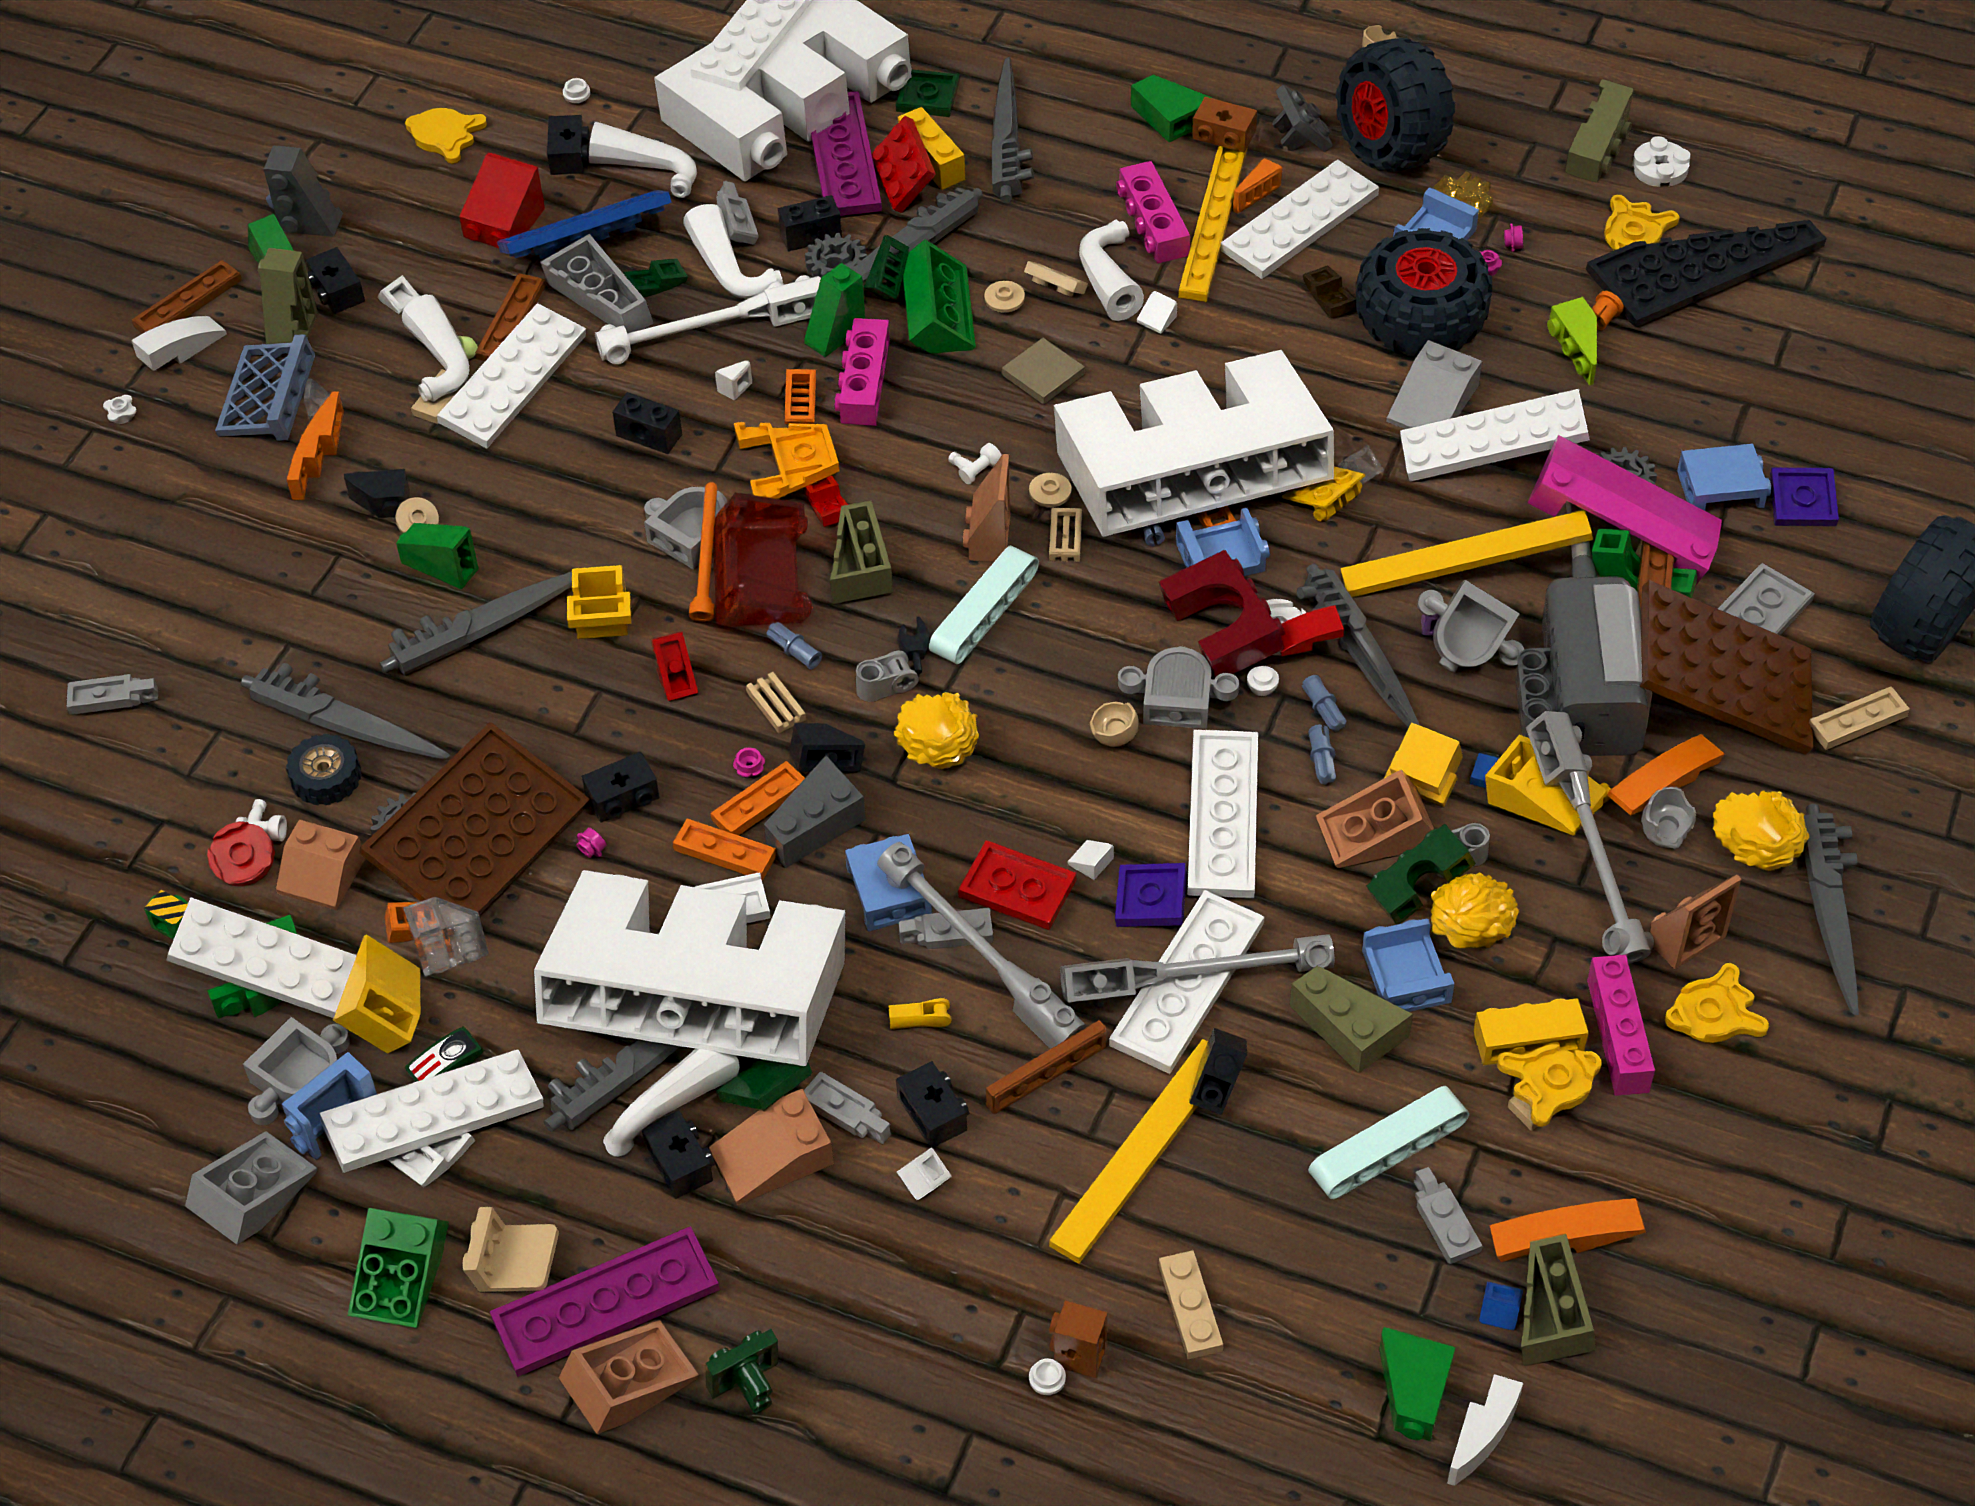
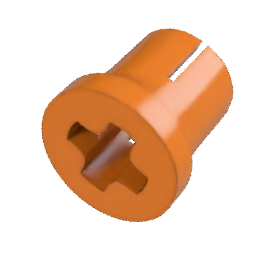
(1606, 308)

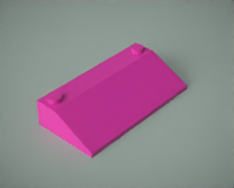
(1628, 503)

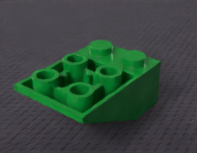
(396, 1266)

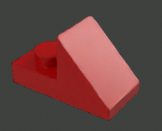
(674, 666)

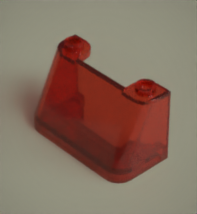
(758, 562)

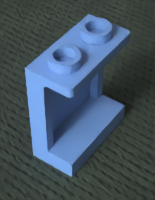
(1445, 214)
(1723, 475)
(1238, 538)
(880, 901)
(1407, 966)
(335, 1086)

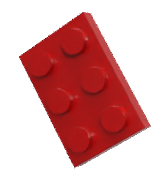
(903, 164)
(1017, 885)

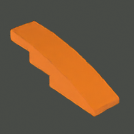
(317, 440)
(1671, 769)
(1584, 1224)

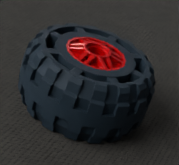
(1395, 104)
(1423, 290)
(1929, 591)

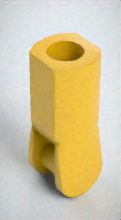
(919, 1014)

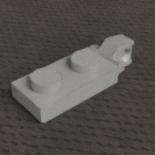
(736, 215)
(109, 693)
(937, 932)
(847, 1108)
(1445, 1218)

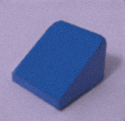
(1500, 1306)

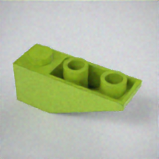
(1576, 331)

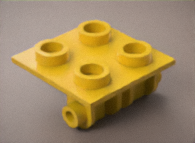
(1328, 495)

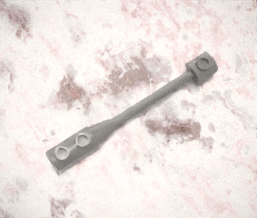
(1564, 765)
(1125, 975)
(1033, 1000)

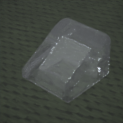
(314, 397)
(1363, 462)

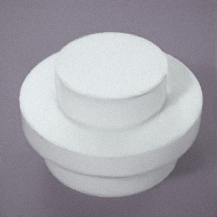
(576, 90)
(1262, 680)
(1047, 1377)

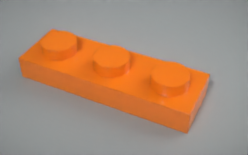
(757, 800)
(724, 848)

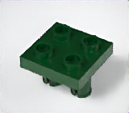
(744, 1369)

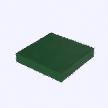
(929, 90)
(763, 1083)

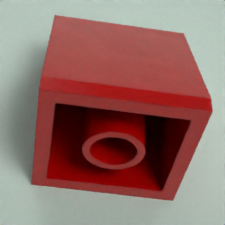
(502, 200)

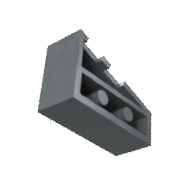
(297, 195)
(814, 814)

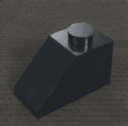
(378, 490)
(816, 740)

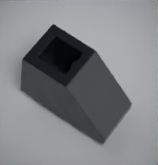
(1218, 1071)

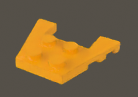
(801, 454)

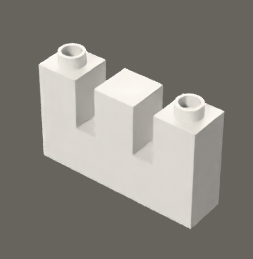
(796, 86)
(1190, 449)
(696, 976)

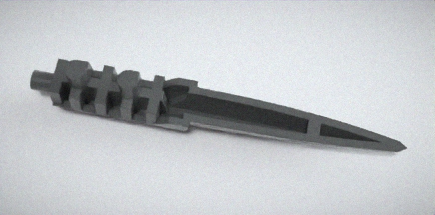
(1006, 152)
(931, 223)
(1327, 590)
(467, 626)
(317, 708)
(1825, 878)
(603, 1084)

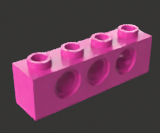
(1153, 212)
(864, 371)
(1620, 1025)

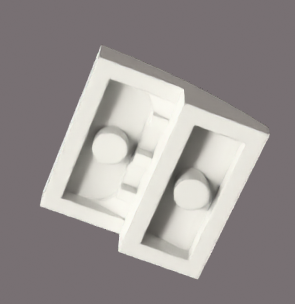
(432, 1160)

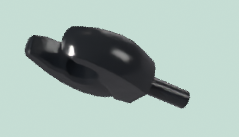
(916, 645)

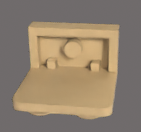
(509, 1255)

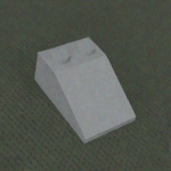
(1435, 387)
(248, 1186)

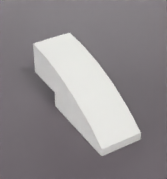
(176, 340)
(1484, 1427)

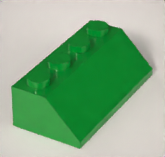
(937, 301)

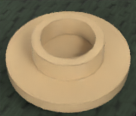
(1004, 296)
(1050, 490)
(415, 511)

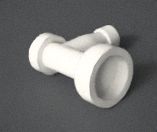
(988, 457)
(275, 827)

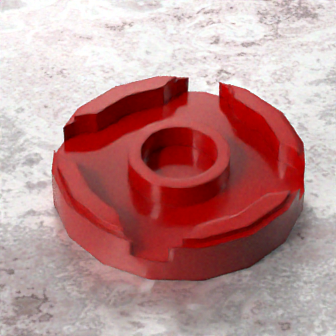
(241, 854)

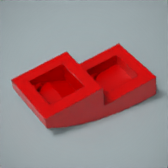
(825, 500)
(1311, 628)

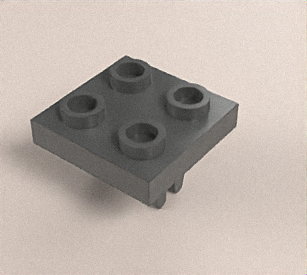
(1302, 120)

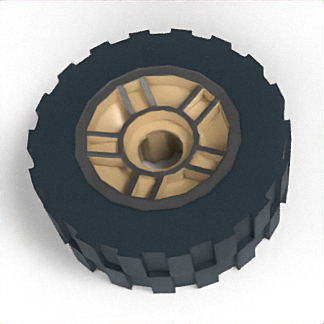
(323, 769)

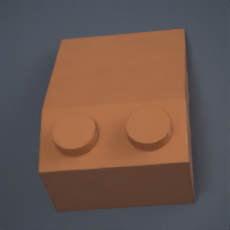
(989, 515)
(1375, 822)
(1695, 923)
(773, 1148)
(626, 1375)

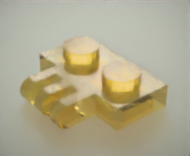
(1467, 191)

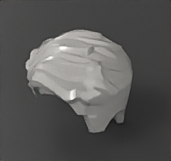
(1668, 817)

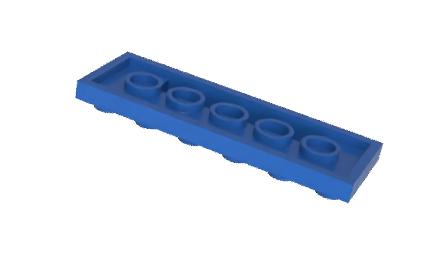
(597, 223)

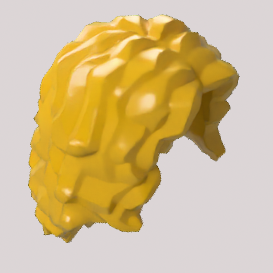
(937, 730)
(1760, 829)
(1473, 911)

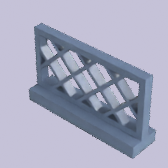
(287, 389)

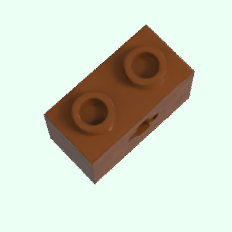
(1224, 124)
(1079, 1338)

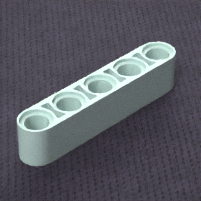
(983, 604)
(1388, 1142)

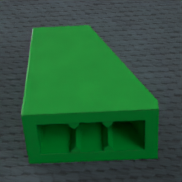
(1166, 105)
(266, 234)
(834, 309)
(439, 552)
(1414, 1380)

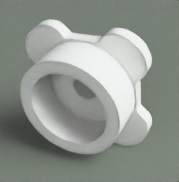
(120, 409)

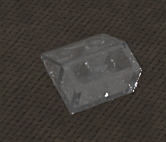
(445, 934)

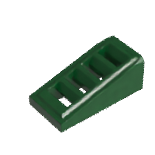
(877, 274)

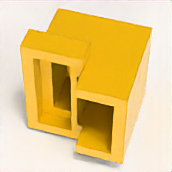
(599, 602)
(1428, 762)

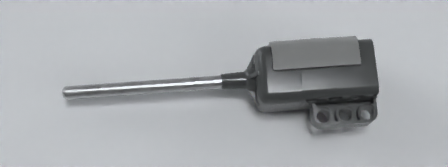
(1588, 660)

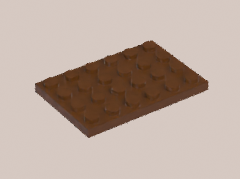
(1726, 667)
(475, 823)

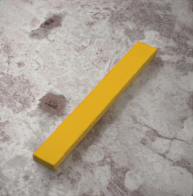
(1211, 224)
(1467, 553)
(1129, 1164)

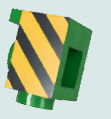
(166, 913)

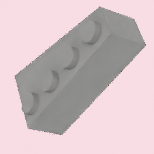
(597, 284)

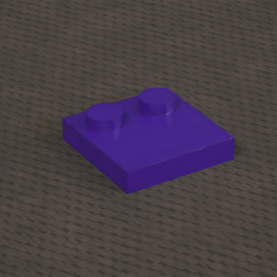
(1804, 496)
(1151, 894)

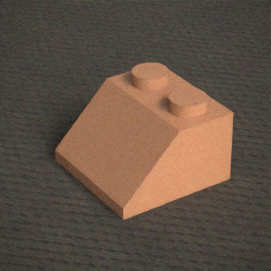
(319, 864)

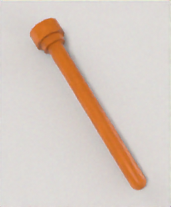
(702, 607)

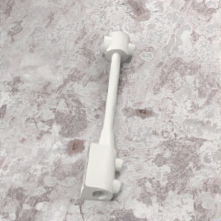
(778, 302)

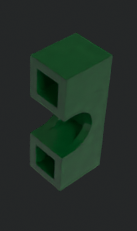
(1437, 853)

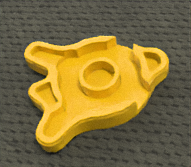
(444, 131)
(1636, 223)
(1716, 1009)
(1551, 1079)

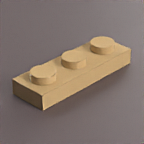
(1858, 718)
(1190, 1305)

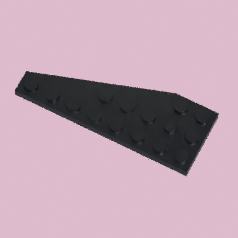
(1679, 272)

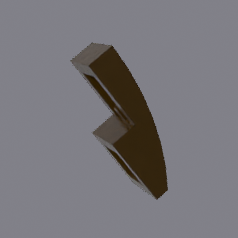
(1328, 291)

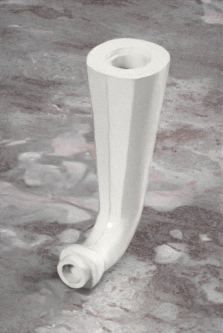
(622, 147)
(710, 236)
(1115, 289)
(432, 327)
(689, 1079)

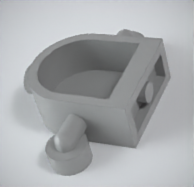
(677, 523)
(1470, 627)
(1178, 688)
(290, 1062)

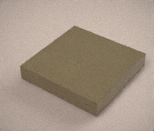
(1043, 370)

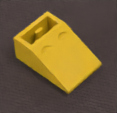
(1519, 787)
(381, 997)

